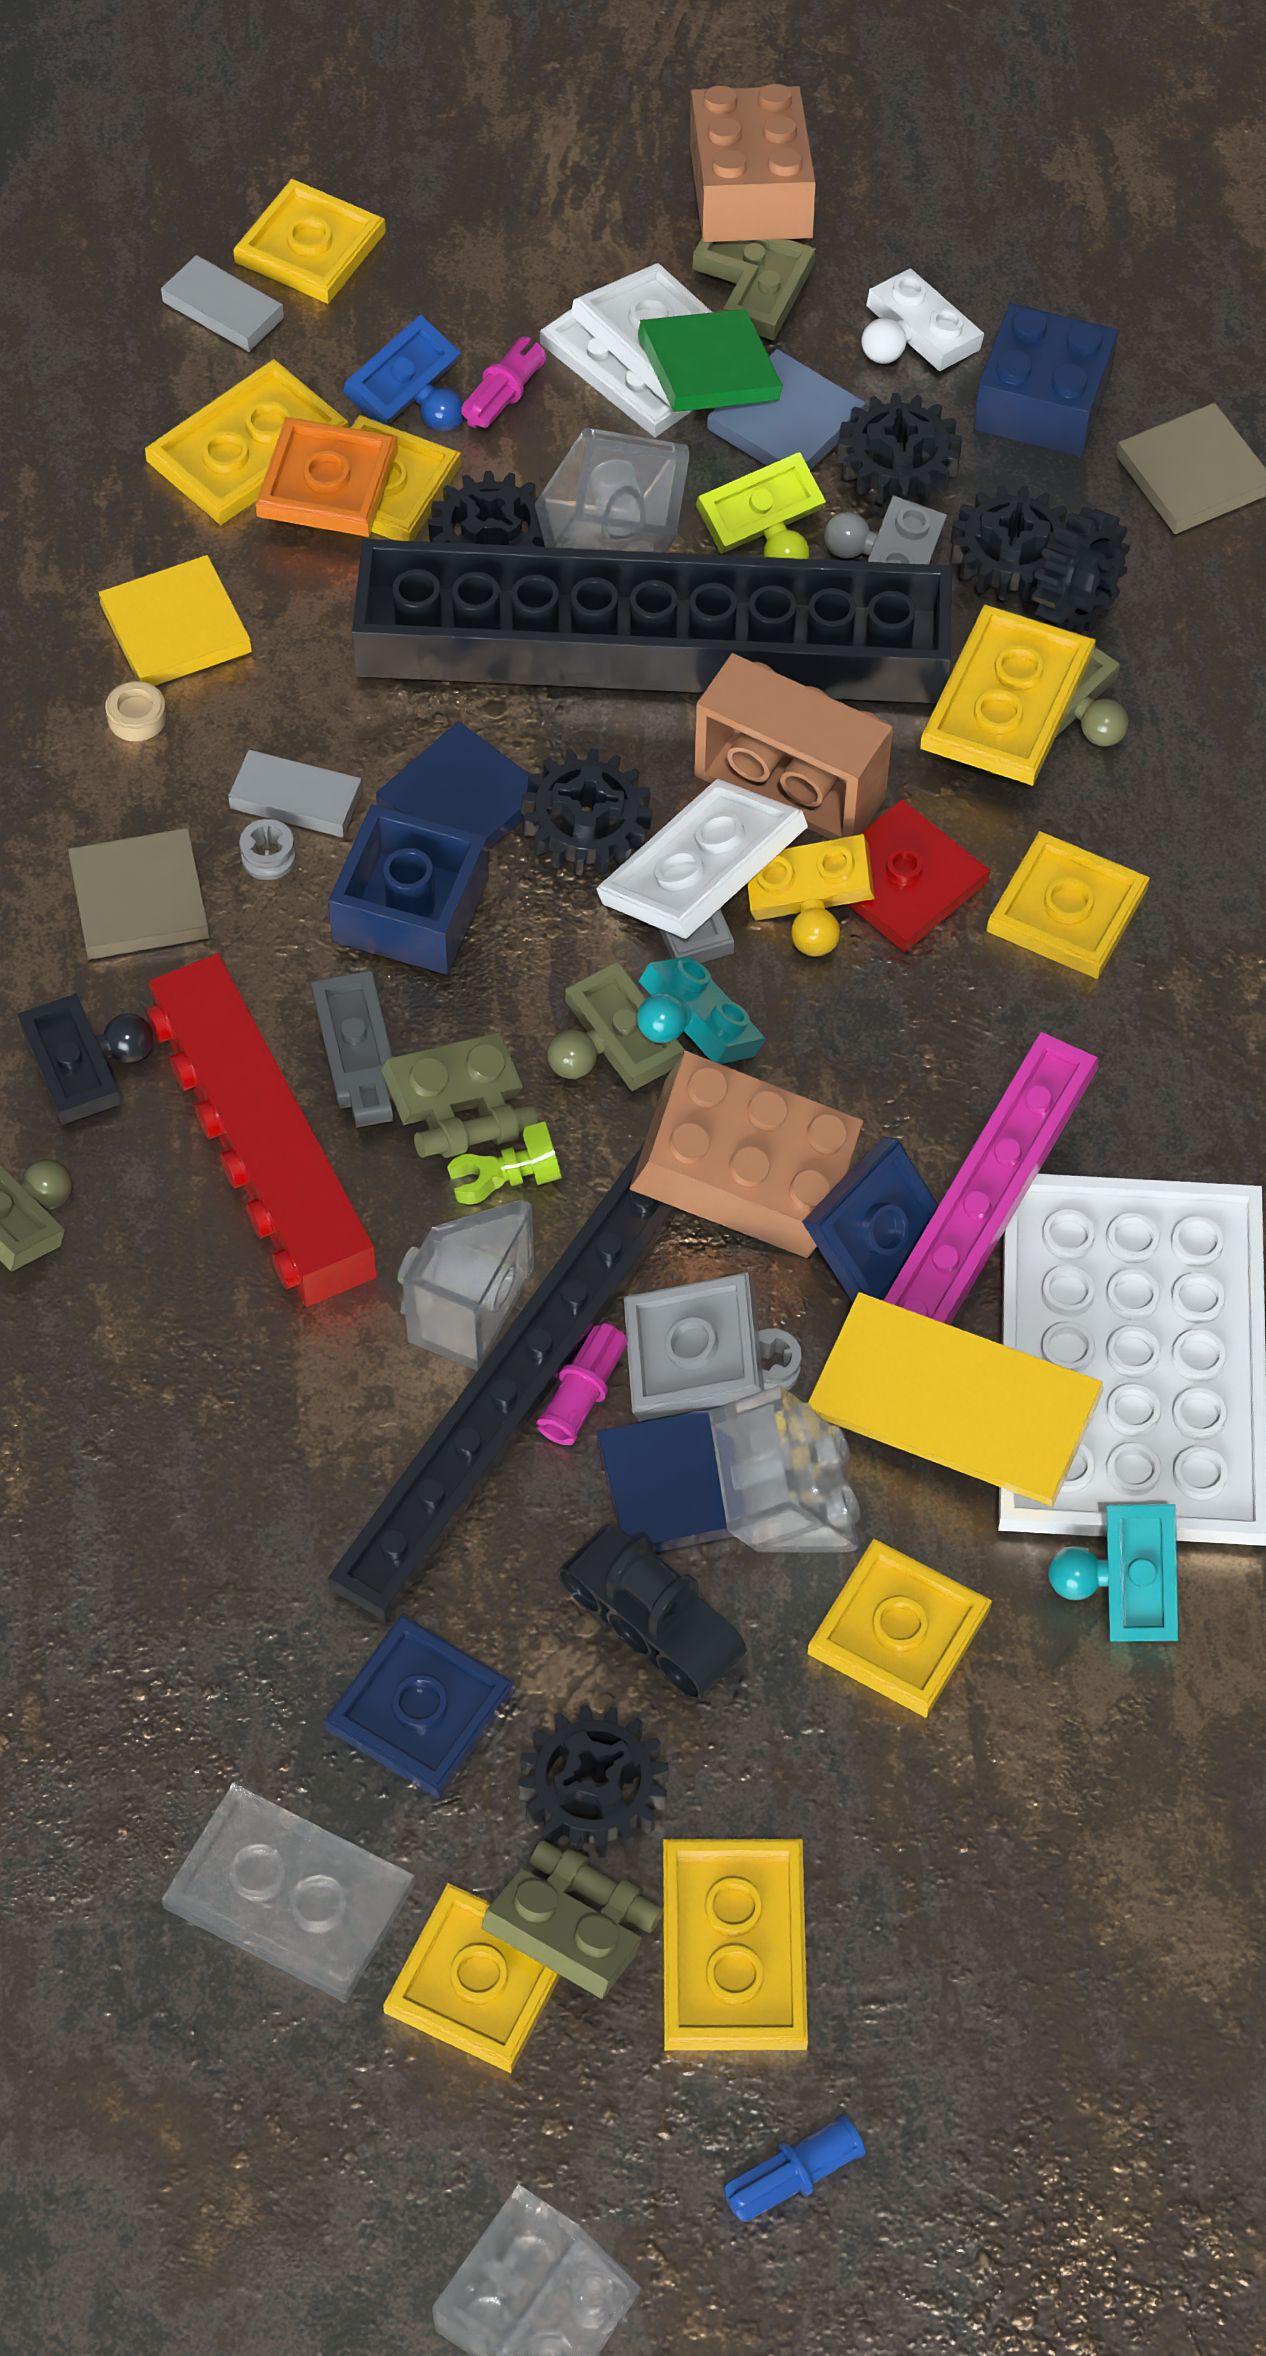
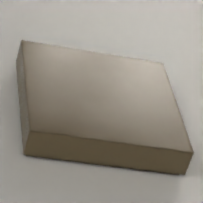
(1194, 467)
(138, 893)

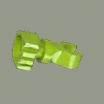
(494, 1172)

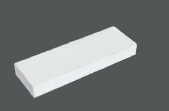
(607, 374)

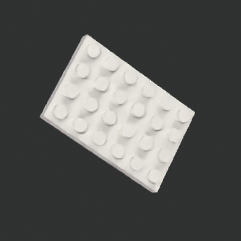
(1166, 1308)

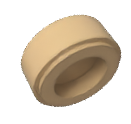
(136, 711)

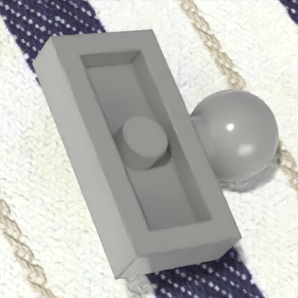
(905, 536)

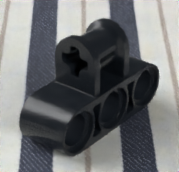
(652, 1610)

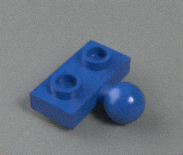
(405, 374)

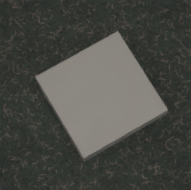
(693, 1346)

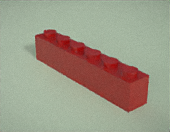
(262, 1131)

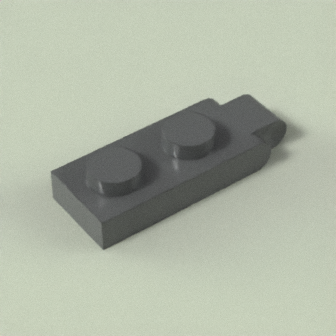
(355, 1045)

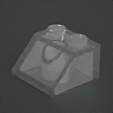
(615, 494)
(467, 1281)

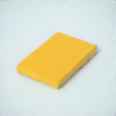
(228, 445)
(1008, 694)
(734, 1945)

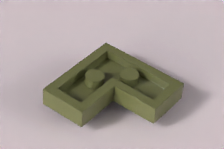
(766, 276)

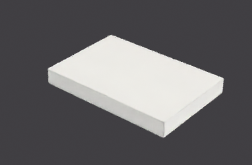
(616, 311)
(701, 858)

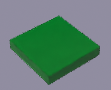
(709, 360)

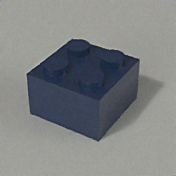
(1045, 379)
(409, 889)

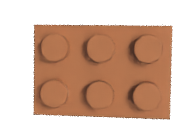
(752, 163)
(793, 747)
(743, 1152)

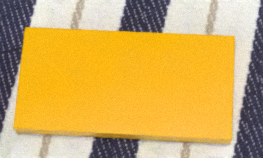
(956, 1398)

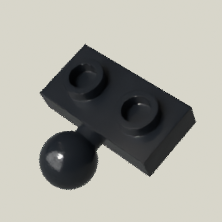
(74, 1058)

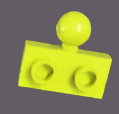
(763, 507)

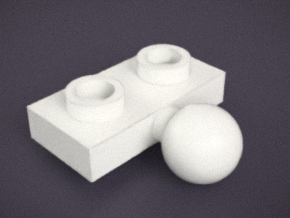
(922, 318)

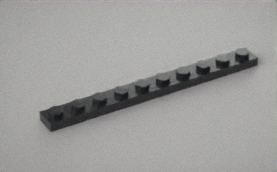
(500, 1399)

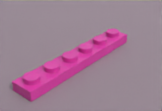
(993, 1180)

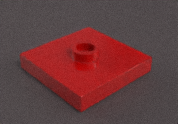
(915, 876)

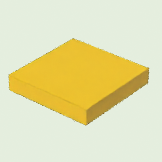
(309, 241)
(414, 481)
(175, 622)
(1068, 904)
(899, 1627)
(470, 1984)

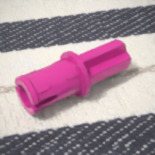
(503, 383)
(582, 1384)

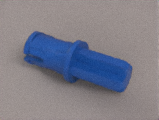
(793, 2169)

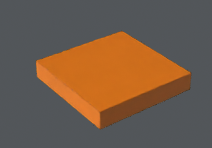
(326, 476)

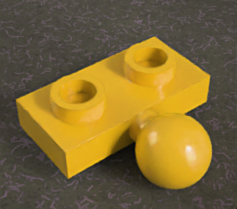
(807, 882)

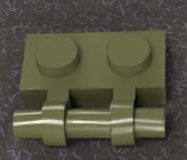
(454, 1079)
(562, 1931)

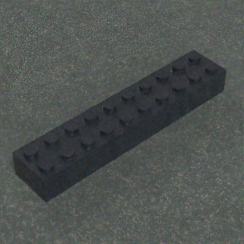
(649, 618)

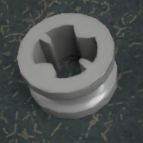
(267, 866)
(781, 1342)

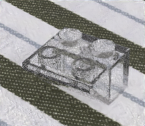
(784, 1475)
(534, 2287)

